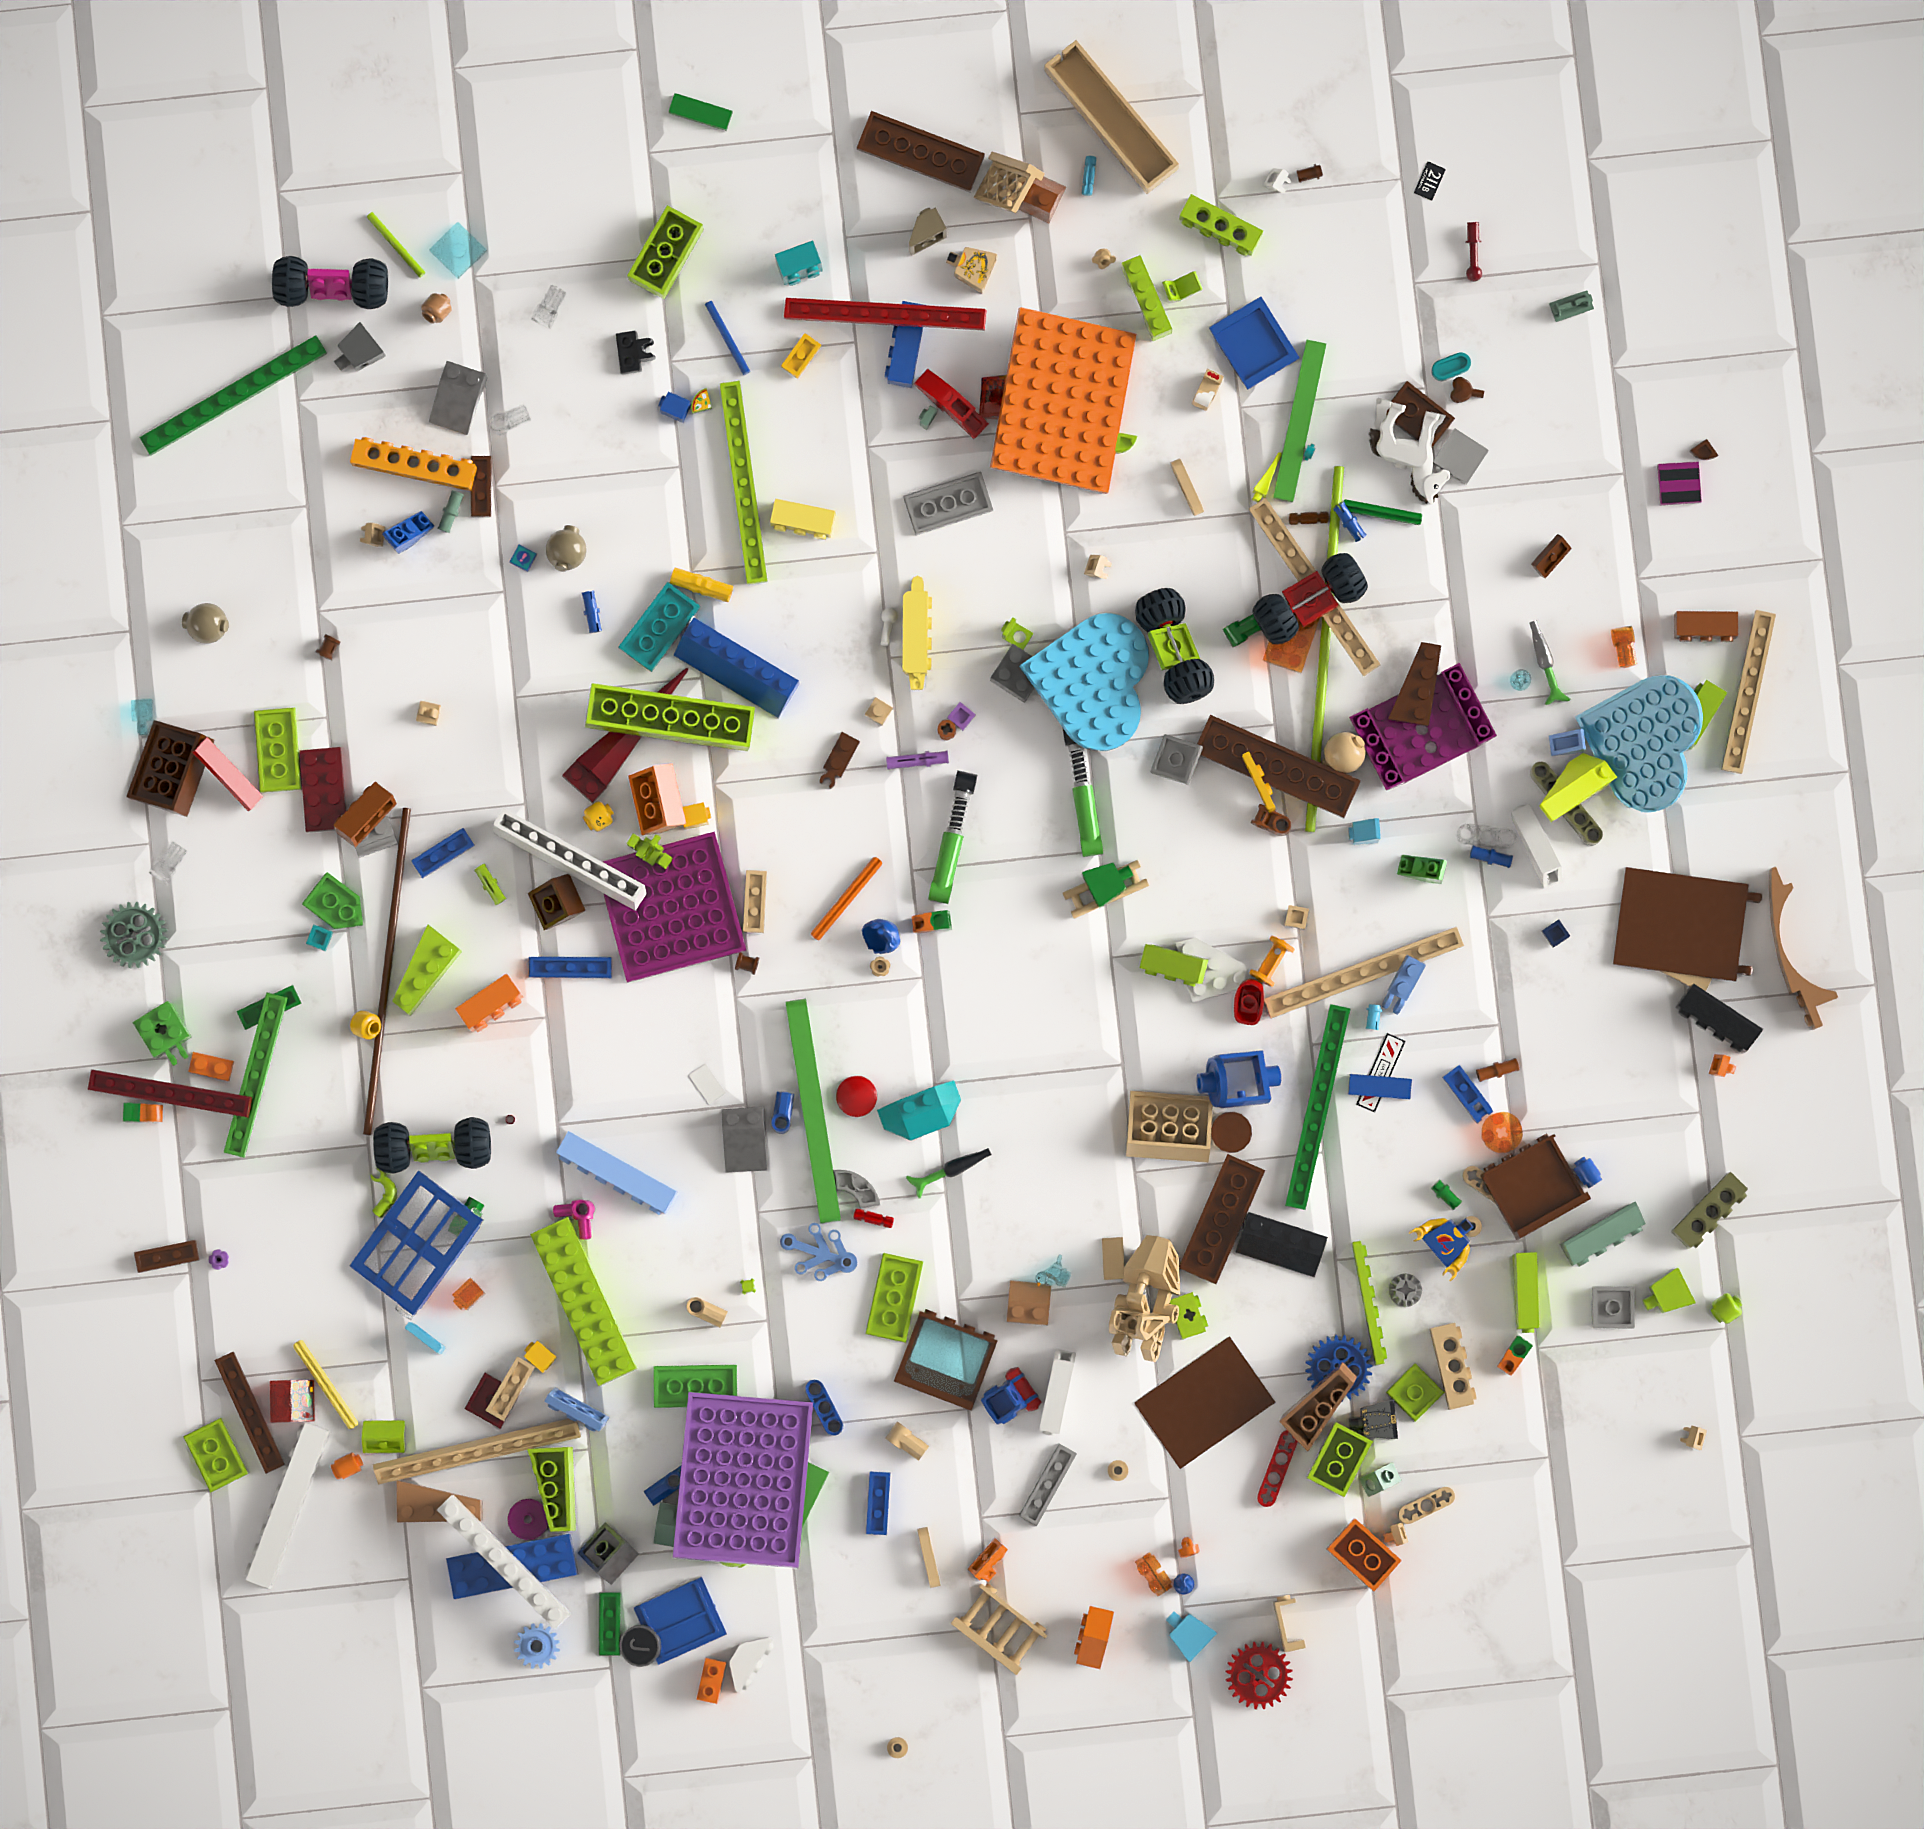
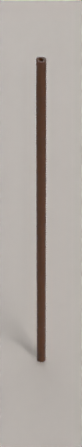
(387, 970)

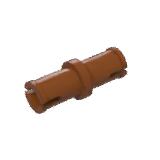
(1497, 1070)

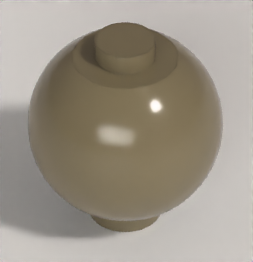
(566, 549)
(205, 623)

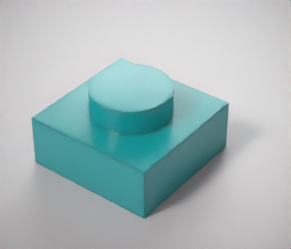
(319, 938)

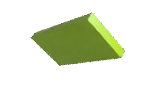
(277, 750)
(894, 1297)

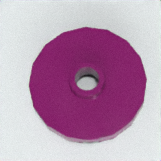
(525, 1530)

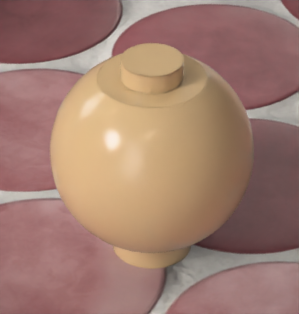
(1344, 752)

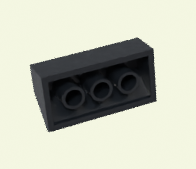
(1718, 1018)
(1281, 1244)

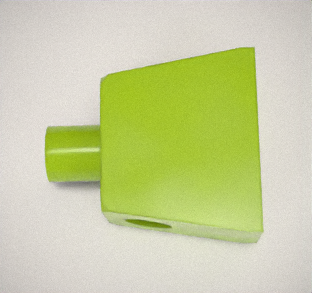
(1669, 1293)

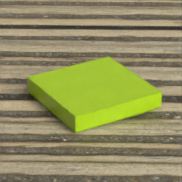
(1415, 1392)

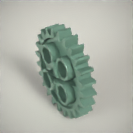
(140, 952)

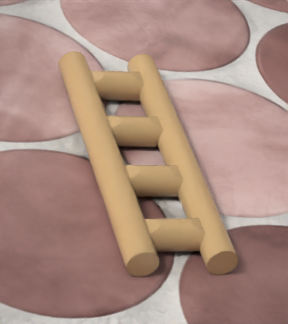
(1083, 909)

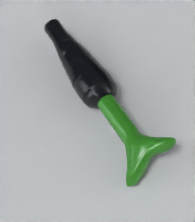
(950, 1169)

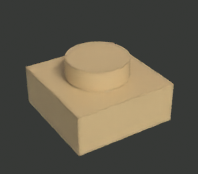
(879, 711)
(1296, 917)

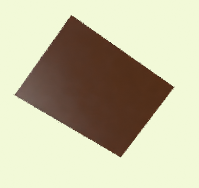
(1204, 1402)

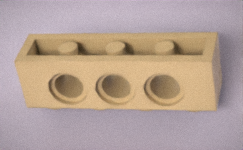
(1453, 1398)

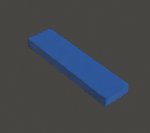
(570, 967)

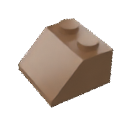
(1028, 1303)

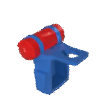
(1013, 1395)

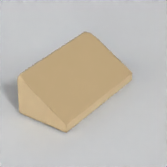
(1113, 1258)

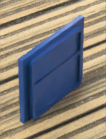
(1254, 343)
(682, 1619)

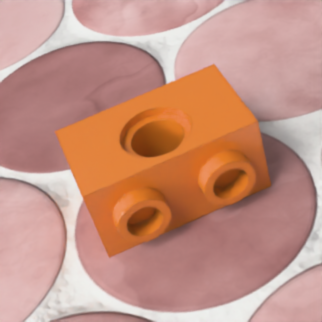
(711, 1680)

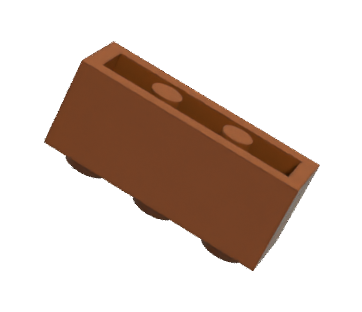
(1705, 625)
(364, 814)

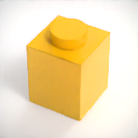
(696, 815)
(539, 1356)

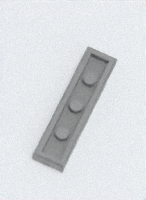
(1047, 1484)

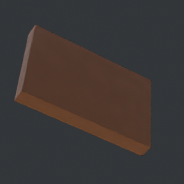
(1416, 406)

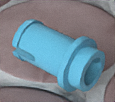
(1373, 1016)

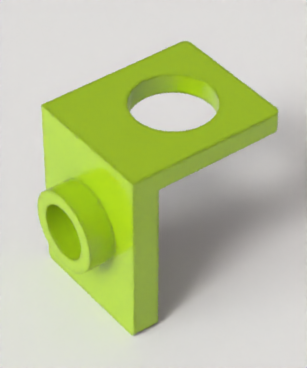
(1183, 287)
(1011, 628)

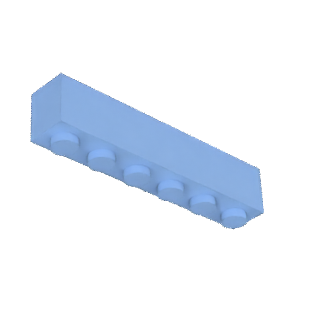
(620, 1174)

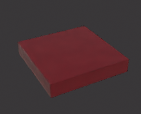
(482, 1397)

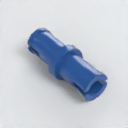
(1349, 521)
(591, 611)
(1491, 856)

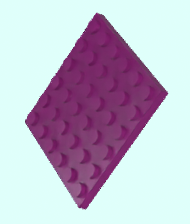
(684, 914)

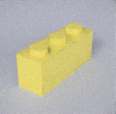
(802, 519)

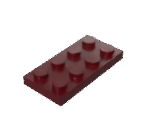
(322, 788)

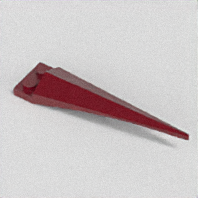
(602, 761)

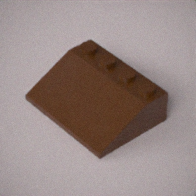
(168, 769)

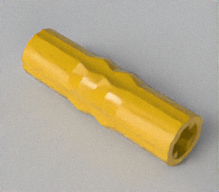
(699, 584)

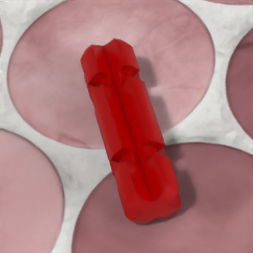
(873, 1218)

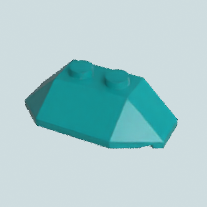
(921, 1112)

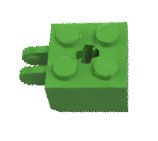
(162, 1043)

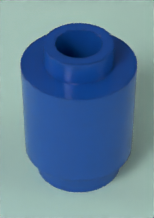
(1587, 1172)

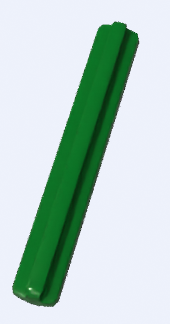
(1383, 512)

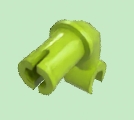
(388, 1198)

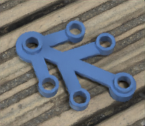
(822, 1253)

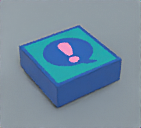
(523, 558)

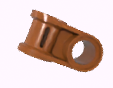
(1270, 820)

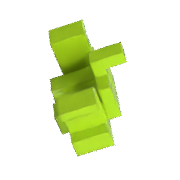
(649, 850)

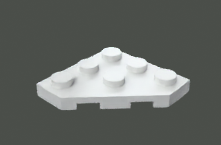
(1222, 971)

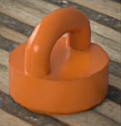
(1189, 1550)

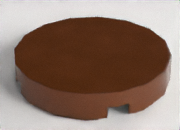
(1231, 1132)

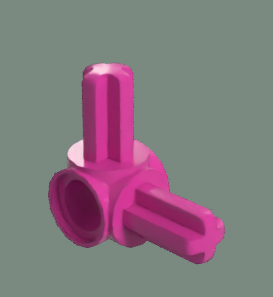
(573, 1210)

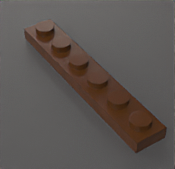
(249, 1412)

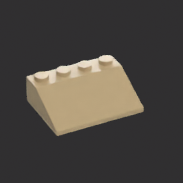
(1169, 1126)

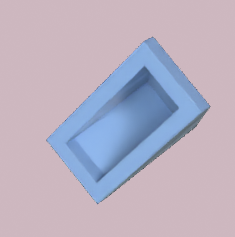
(1567, 742)

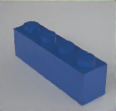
(904, 354)

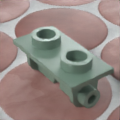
(1572, 306)

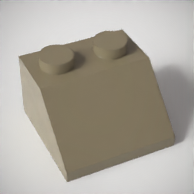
(927, 230)

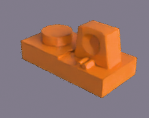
(990, 1556)

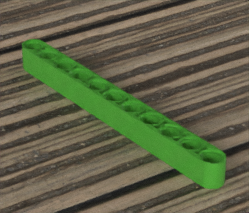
(813, 1111)

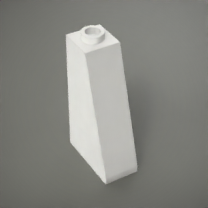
(1537, 845)
(1057, 1392)

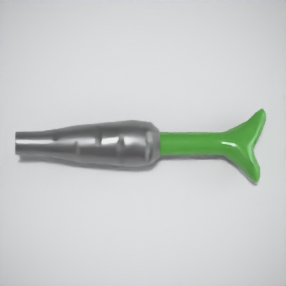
(1546, 662)

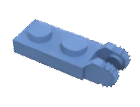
(1404, 983)

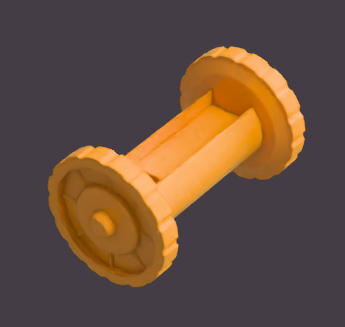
(1271, 961)

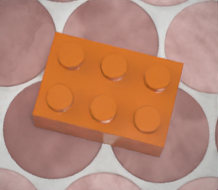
(657, 799)
(490, 1003)
(1363, 1554)

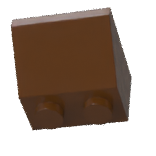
(556, 901)

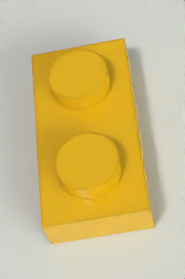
(801, 355)

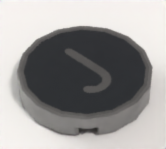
(640, 1645)

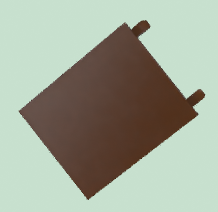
(1682, 924)

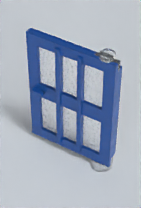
(417, 1244)

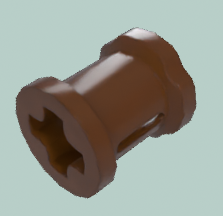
(328, 647)
(747, 963)

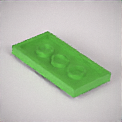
(675, 1383)

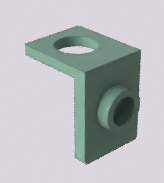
(1382, 1478)

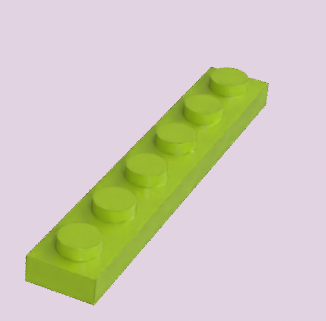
(1367, 1294)

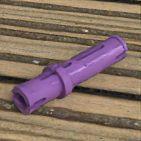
(917, 760)

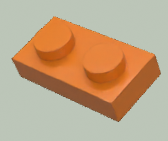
(211, 1066)

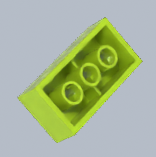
(661, 239)

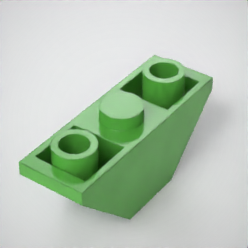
(1422, 868)

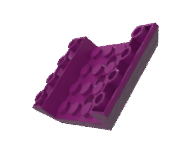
(1454, 726)

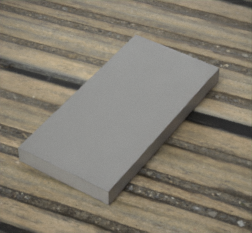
(948, 503)

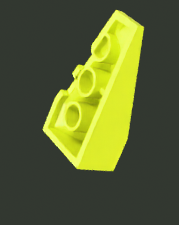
(1578, 782)

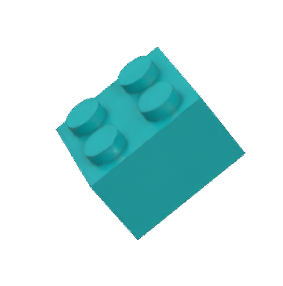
(799, 263)

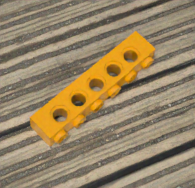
(363, 448)

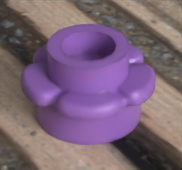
(219, 1254)

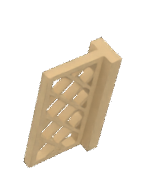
(1012, 169)

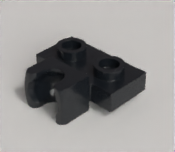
(632, 351)

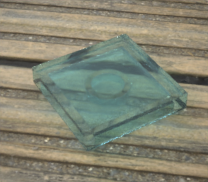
(457, 250)

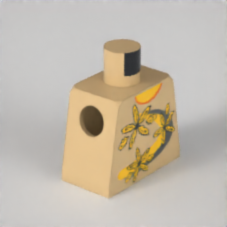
(973, 267)

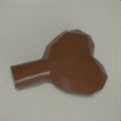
(1463, 390)

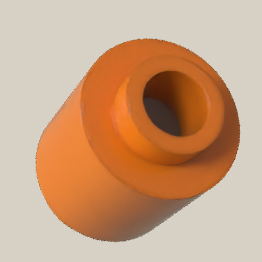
(347, 1466)

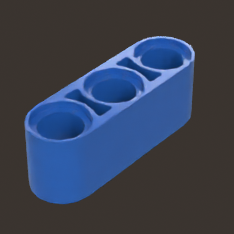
(827, 1417)

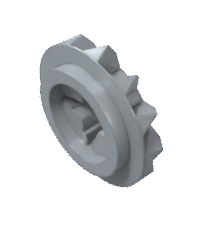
(1398, 1297)

